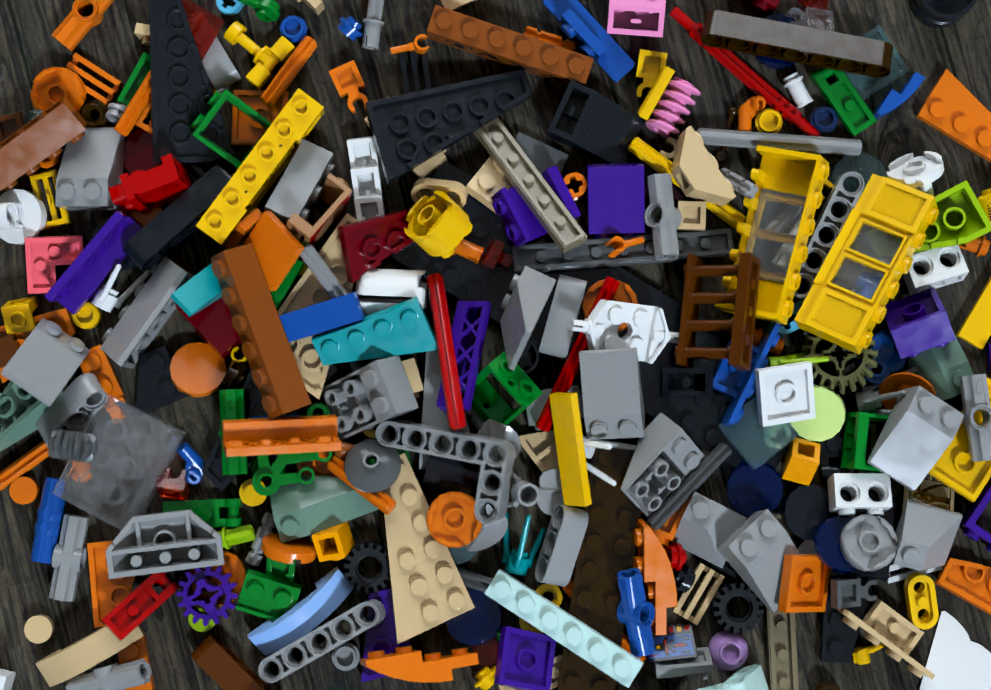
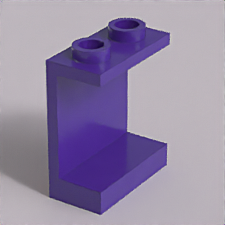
(519, 220)

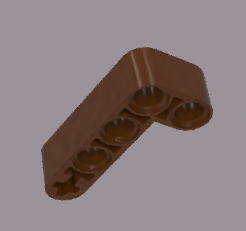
(225, 666)

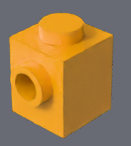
(798, 466)
(333, 542)

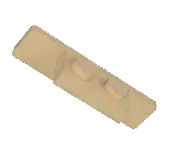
(892, 630)

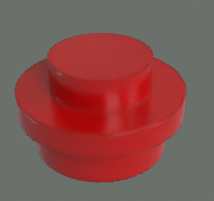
(676, 556)

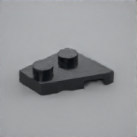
(154, 381)

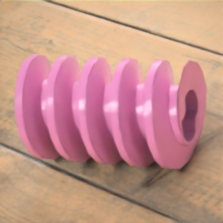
(672, 107)

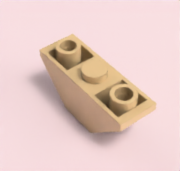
(699, 171)

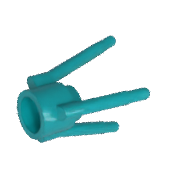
(517, 560)

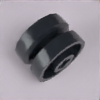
(940, 12)

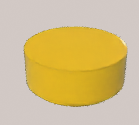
(87, 317)

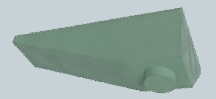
(942, 367)
(18, 414)
(316, 506)

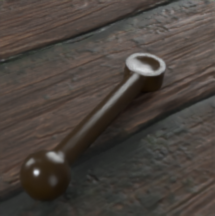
(732, 111)

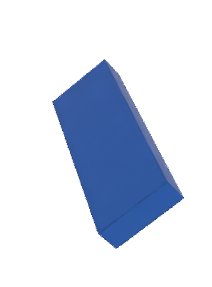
(322, 317)

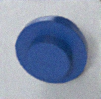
(350, 27)
(293, 28)

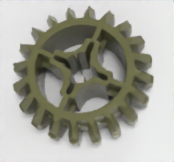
(848, 358)

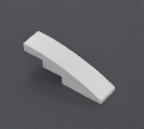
(365, 178)

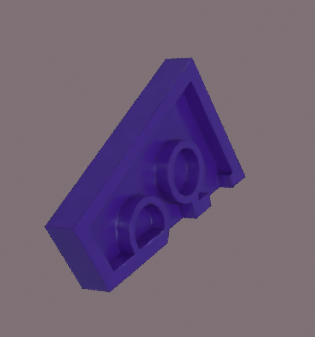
(381, 635)

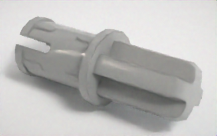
(373, 25)

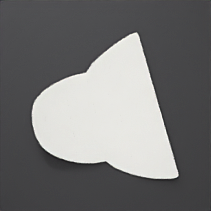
(956, 659)

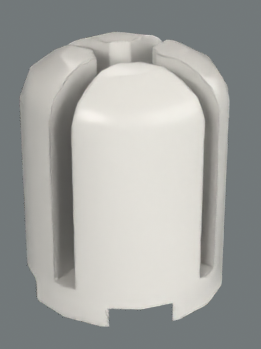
(390, 282)

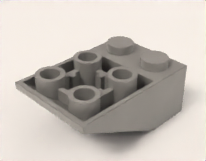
(370, 396)
(659, 464)

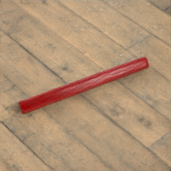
(446, 352)
(572, 363)

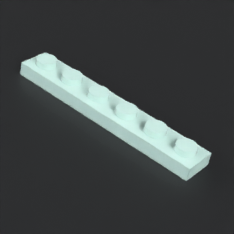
(564, 628)

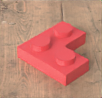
(44, 254)

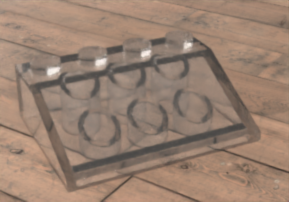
(128, 460)

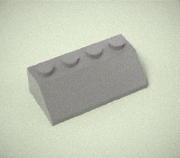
(145, 315)

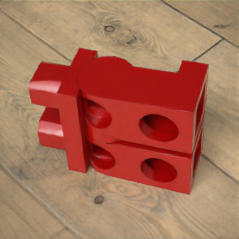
(151, 187)

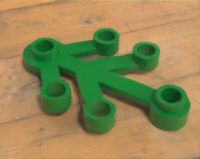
(284, 459)

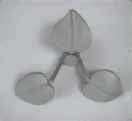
(546, 496)

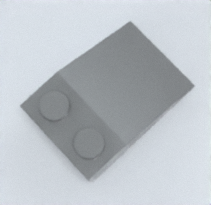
(89, 171)
(523, 311)
(45, 361)
(612, 393)
(915, 436)
(758, 555)

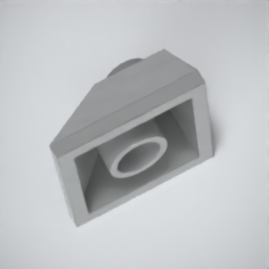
(706, 527)
(925, 536)

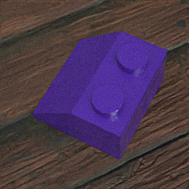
(918, 323)

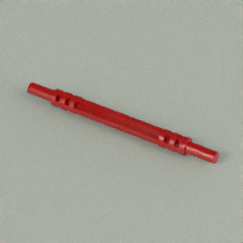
(747, 76)

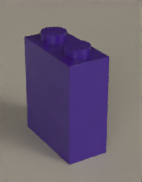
(615, 199)

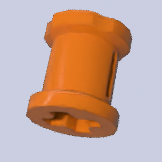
(578, 179)

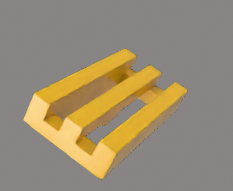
(655, 92)
(56, 222)

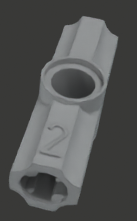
(662, 217)
(974, 398)
(69, 557)
(113, 677)

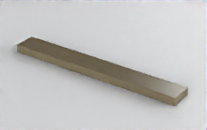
(781, 645)

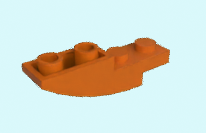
(656, 573)
(409, 666)

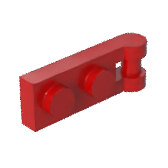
(139, 605)

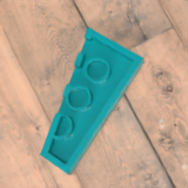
(382, 334)

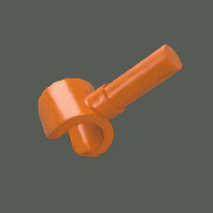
(411, 46)
(620, 245)

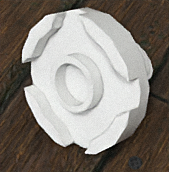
(917, 171)
(21, 216)

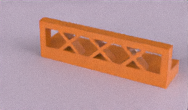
(280, 435)

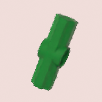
(232, 407)

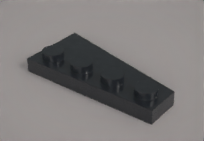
(836, 637)

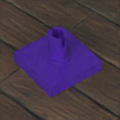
(524, 659)

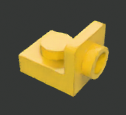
(18, 315)

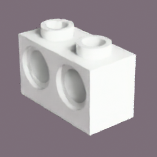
(936, 273)
(858, 486)

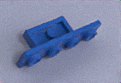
(592, 37)
(740, 384)

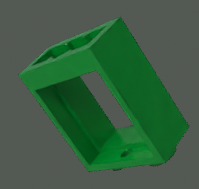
(215, 103)
(522, 390)
(856, 440)

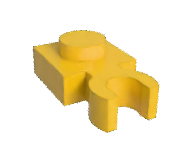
(649, 67)

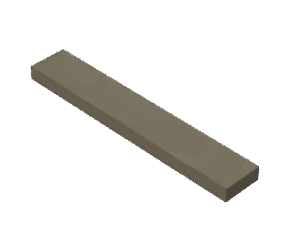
(531, 186)

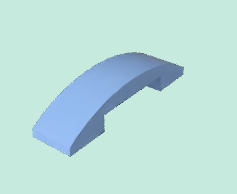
(304, 616)

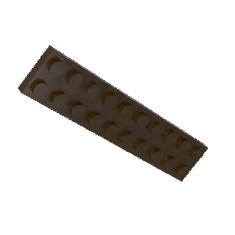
(603, 553)

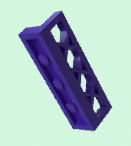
(94, 263)
(463, 332)

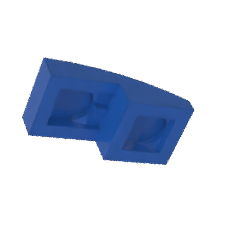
(894, 99)

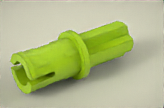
(237, 535)

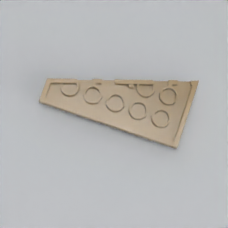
(310, 292)
(422, 571)

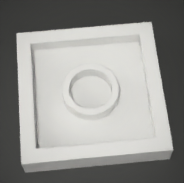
(785, 393)

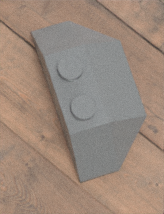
(163, 545)

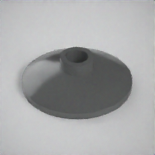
(372, 477)

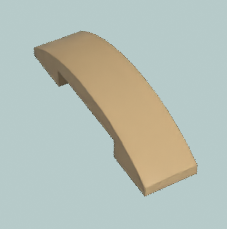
(84, 654)

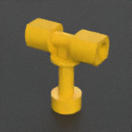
(265, 57)

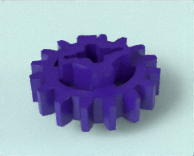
(211, 605)

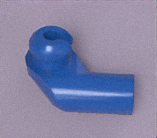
(193, 463)

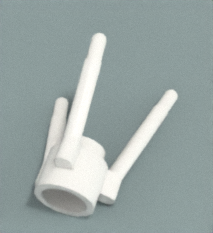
(106, 295)
(590, 445)

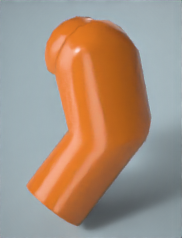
(748, 111)

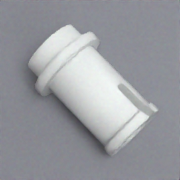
(797, 90)

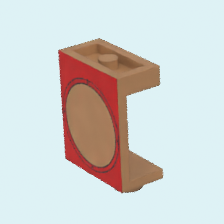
(335, 194)

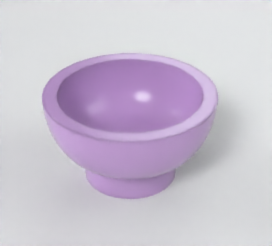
(728, 650)

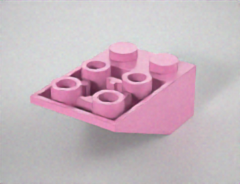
(636, 17)

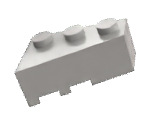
(301, 182)

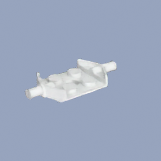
(645, 330)

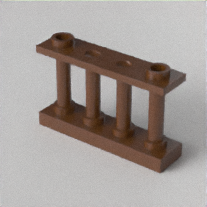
(741, 325)

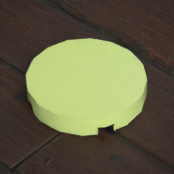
(829, 416)

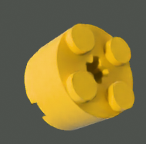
(437, 224)

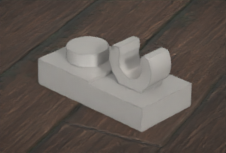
(687, 666)

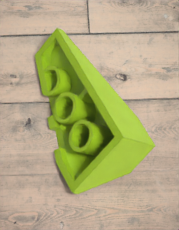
(959, 219)

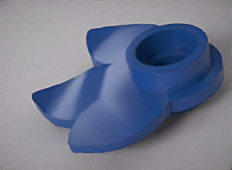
(887, 359)

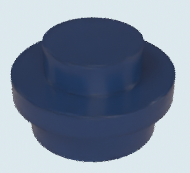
(823, 119)

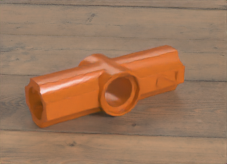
(76, 26)

